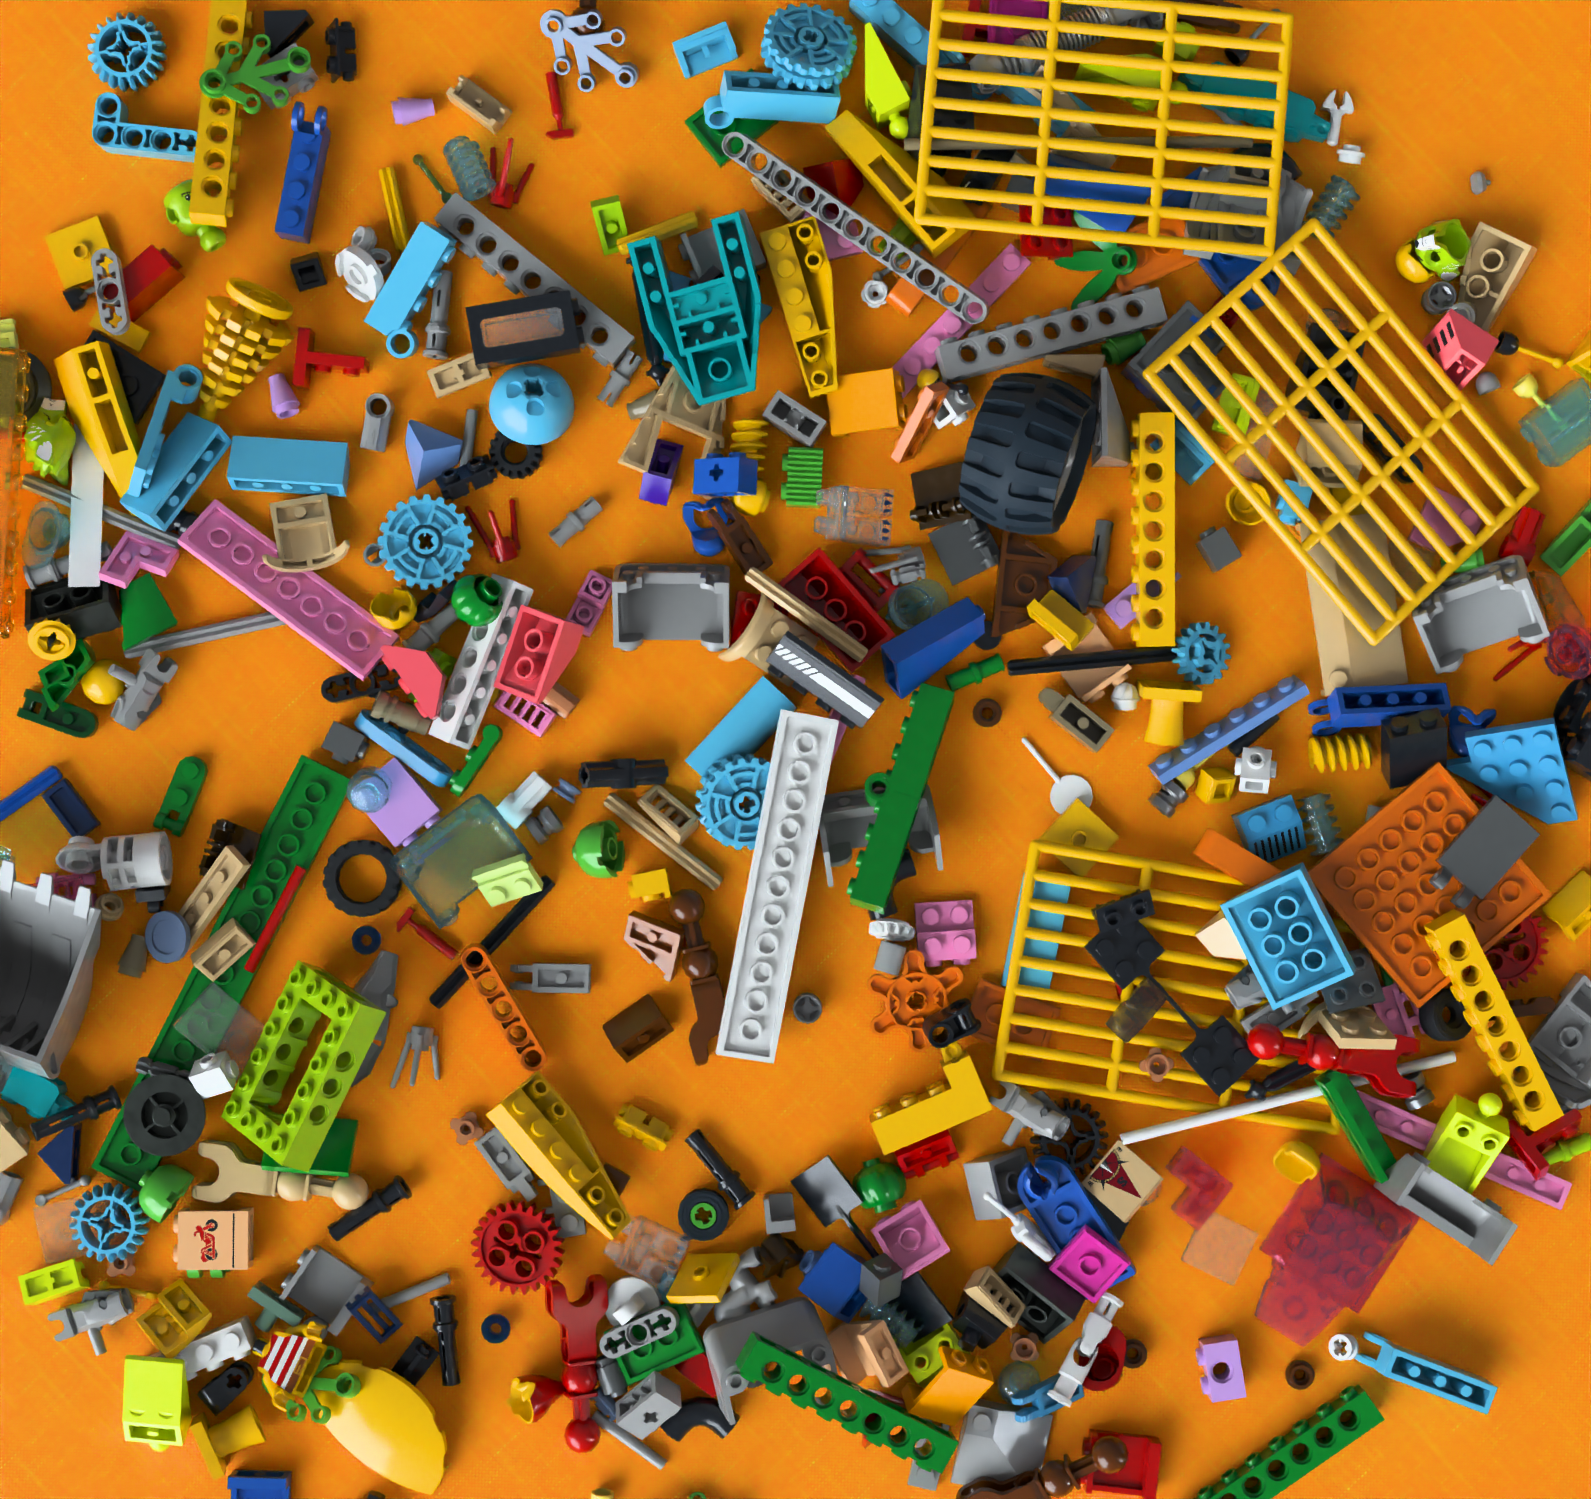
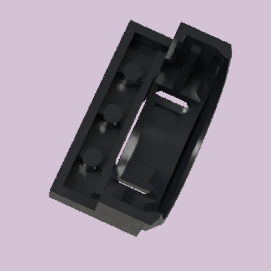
(1568, 719)

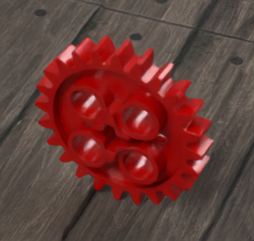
(1507, 966)
(510, 1271)

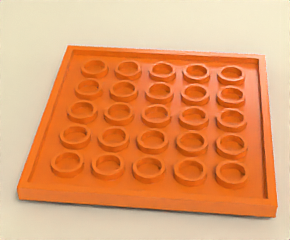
(1383, 890)

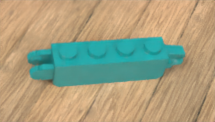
(1300, 115)
(36, 1093)

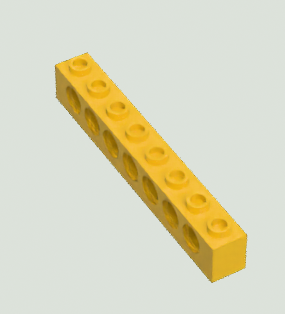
(203, 207)
(1163, 428)
(1543, 1105)

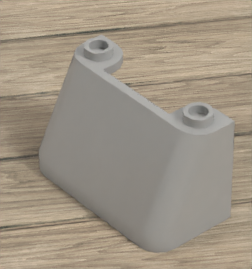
(671, 604)
(1479, 611)

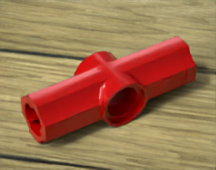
(1522, 535)

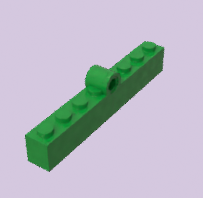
(902, 797)

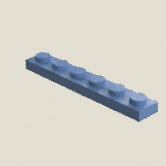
(1228, 729)

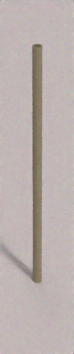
(1172, 142)

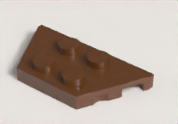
(1019, 581)

